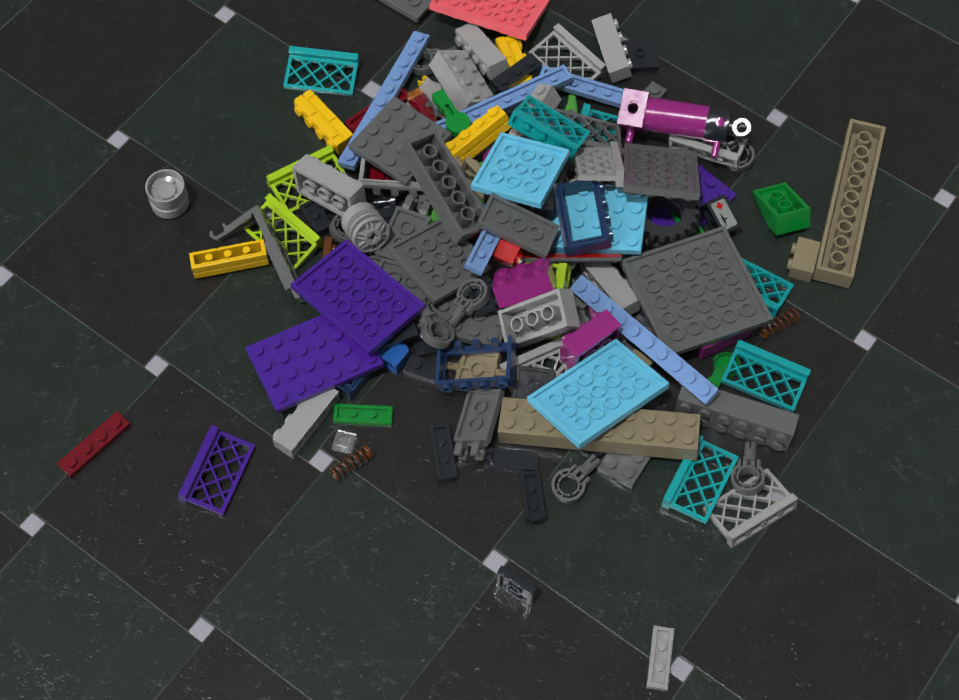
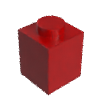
(507, 253)

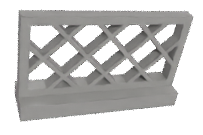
(576, 48)
(704, 150)
(601, 157)
(538, 355)
(762, 518)

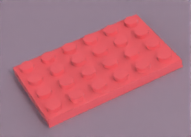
(505, 16)

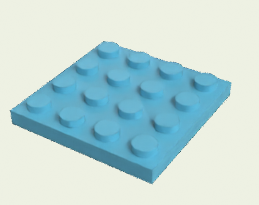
(520, 170)

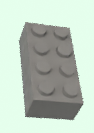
(460, 78)
(327, 185)
(540, 317)

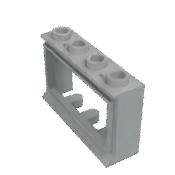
(377, 185)

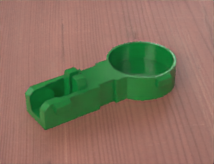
(455, 120)
(720, 364)

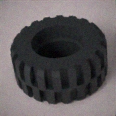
(658, 236)

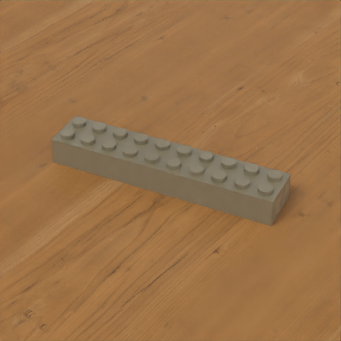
(849, 203)
(640, 433)

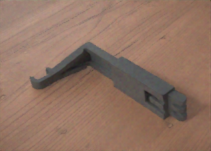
(275, 248)

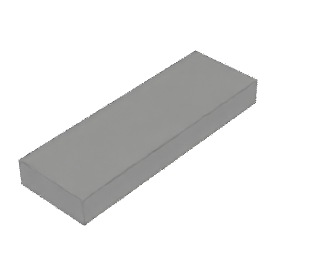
(660, 658)

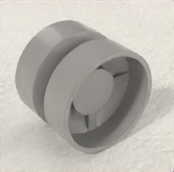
(167, 193)

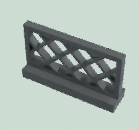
(601, 124)

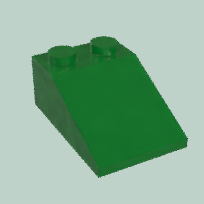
(782, 208)

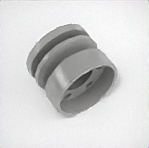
(365, 227)

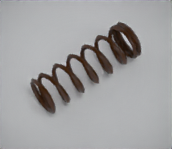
(764, 334)
(368, 452)

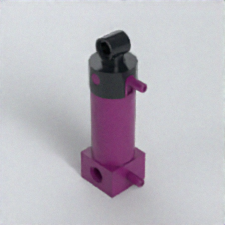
(678, 118)

